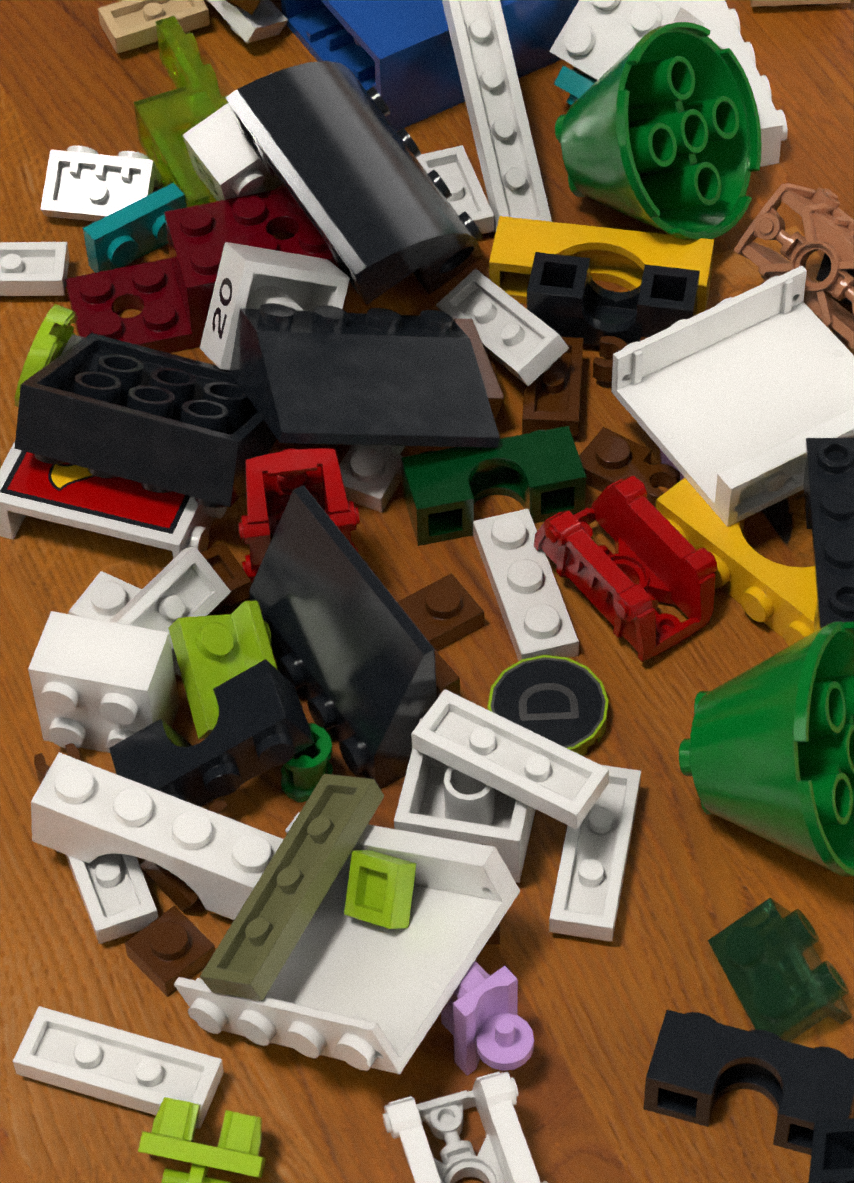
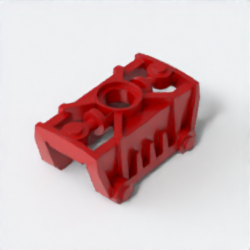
(269, 488)
(646, 552)

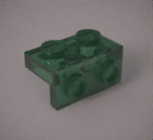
(779, 972)

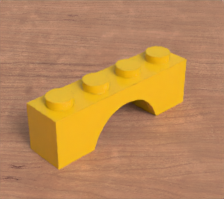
(613, 253)
(767, 590)

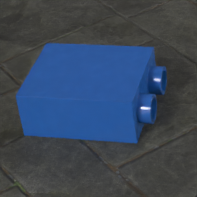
(408, 49)

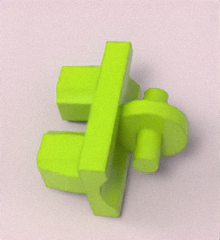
(174, 1135)

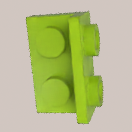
(215, 651)

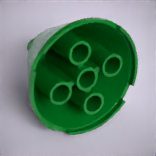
(667, 135)
(780, 749)

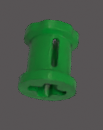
(308, 766)

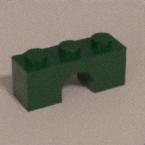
(533, 468)

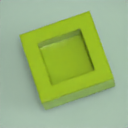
(380, 889)

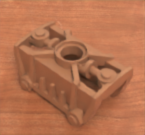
(826, 230)

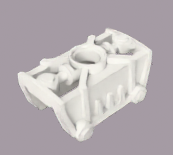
(503, 1153)

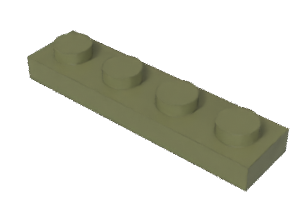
(292, 887)

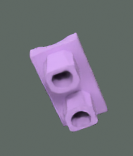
(486, 1021)

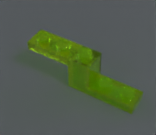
(169, 115)

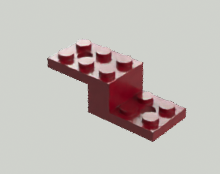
(179, 289)

